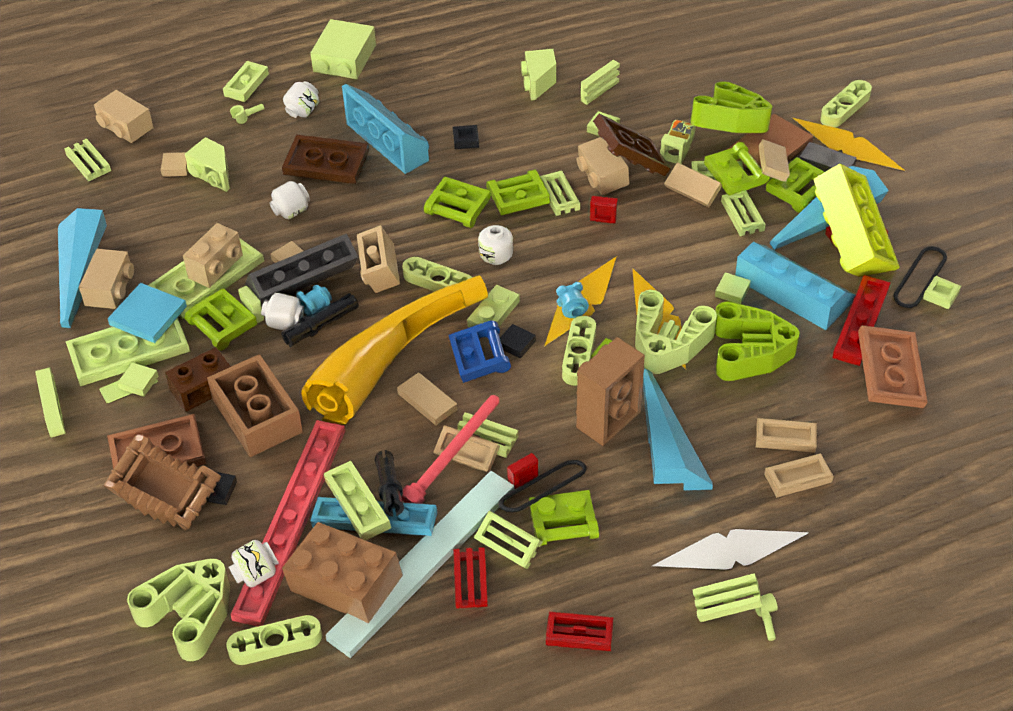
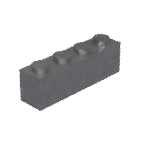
(303, 268)

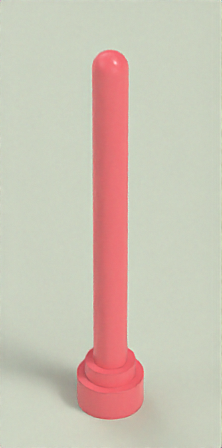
(416, 491)

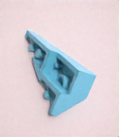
(811, 218)
(77, 243)
(671, 450)

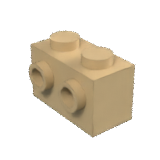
(123, 116)
(602, 167)
(212, 255)
(377, 259)
(106, 278)

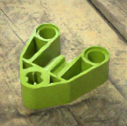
(732, 110)
(765, 339)

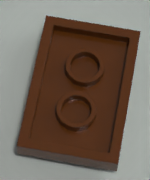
(631, 145)
(325, 159)

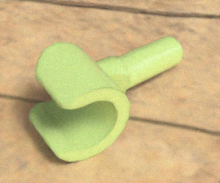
(241, 115)
(769, 606)

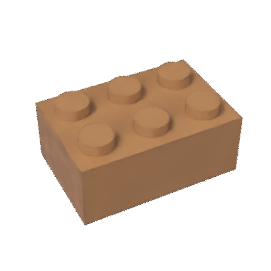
(609, 390)
(255, 405)
(342, 572)

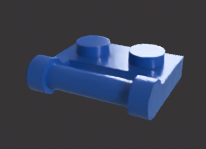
(470, 355)

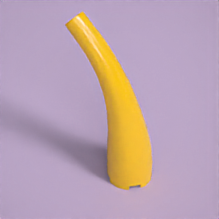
(355, 367)

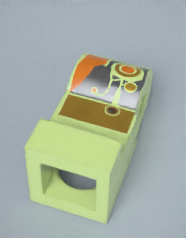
(678, 138)

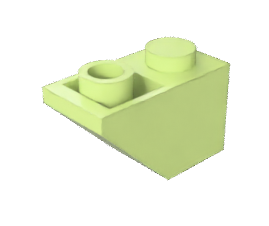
(538, 71)
(209, 163)

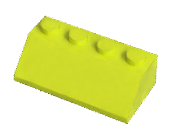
(855, 222)

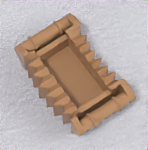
(160, 484)

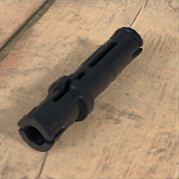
(312, 324)
(390, 488)

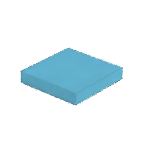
(147, 312)

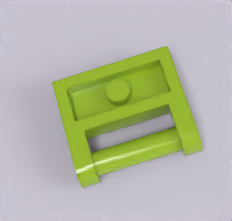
(730, 173)
(800, 175)
(518, 192)
(459, 195)
(225, 311)
(562, 511)

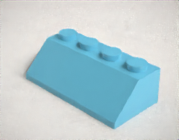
(384, 130)
(793, 285)

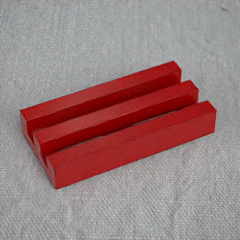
(469, 556)
(578, 635)

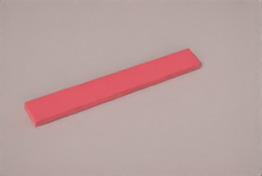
(291, 519)

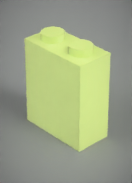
(343, 49)

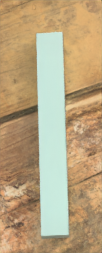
(425, 560)

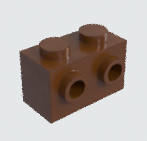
(189, 380)

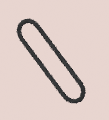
(911, 270)
(548, 492)

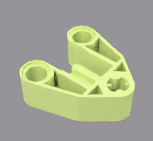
(661, 350)
(196, 593)

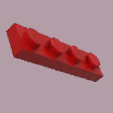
(863, 312)

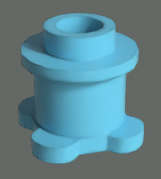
(315, 299)
(572, 300)

